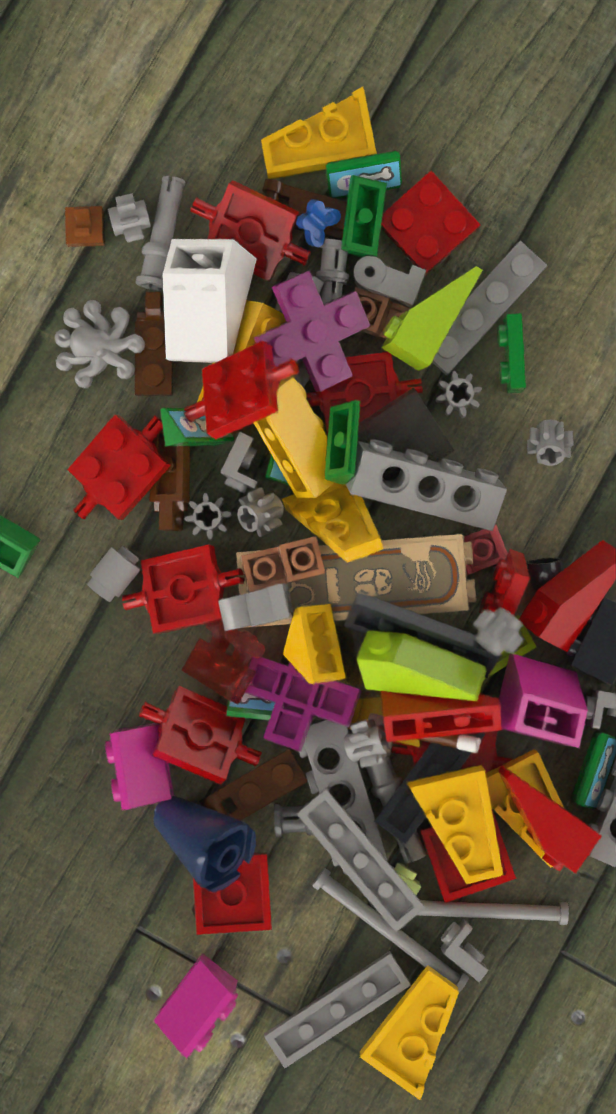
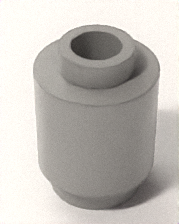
(114, 573)

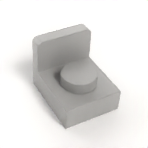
(240, 456)
(596, 705)
(465, 957)

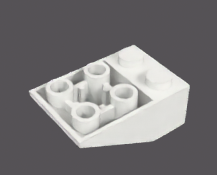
(204, 297)

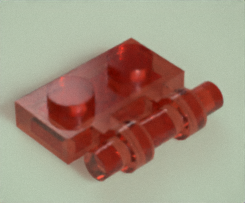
(219, 670)

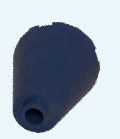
(205, 841)

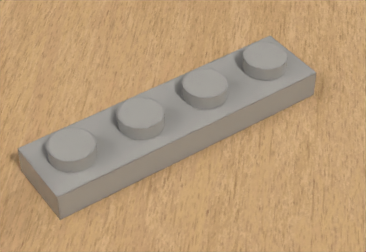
(488, 304)
(360, 860)
(337, 1009)

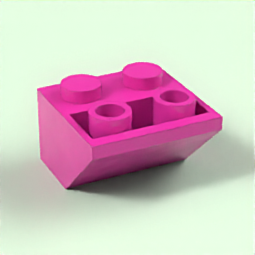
(542, 702)
(140, 775)
(196, 1004)

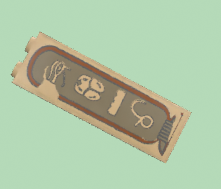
(409, 573)

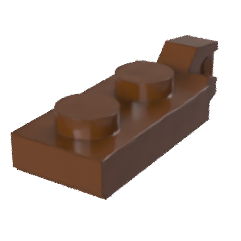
(152, 368)
(172, 490)

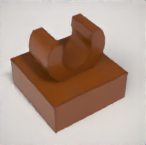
(84, 226)

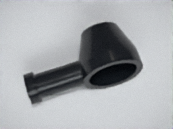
(542, 570)

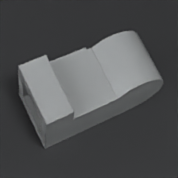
(377, 278)
(257, 607)

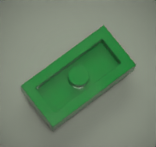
(513, 368)

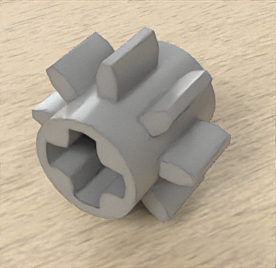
(129, 217)
(468, 394)
(550, 442)
(200, 510)
(260, 512)
(498, 631)
(367, 743)

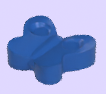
(316, 220)

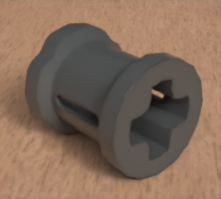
(288, 826)

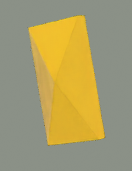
(314, 644)

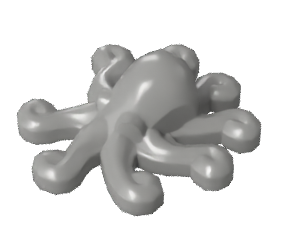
(96, 344)

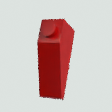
(571, 597)
(431, 716)
(553, 828)

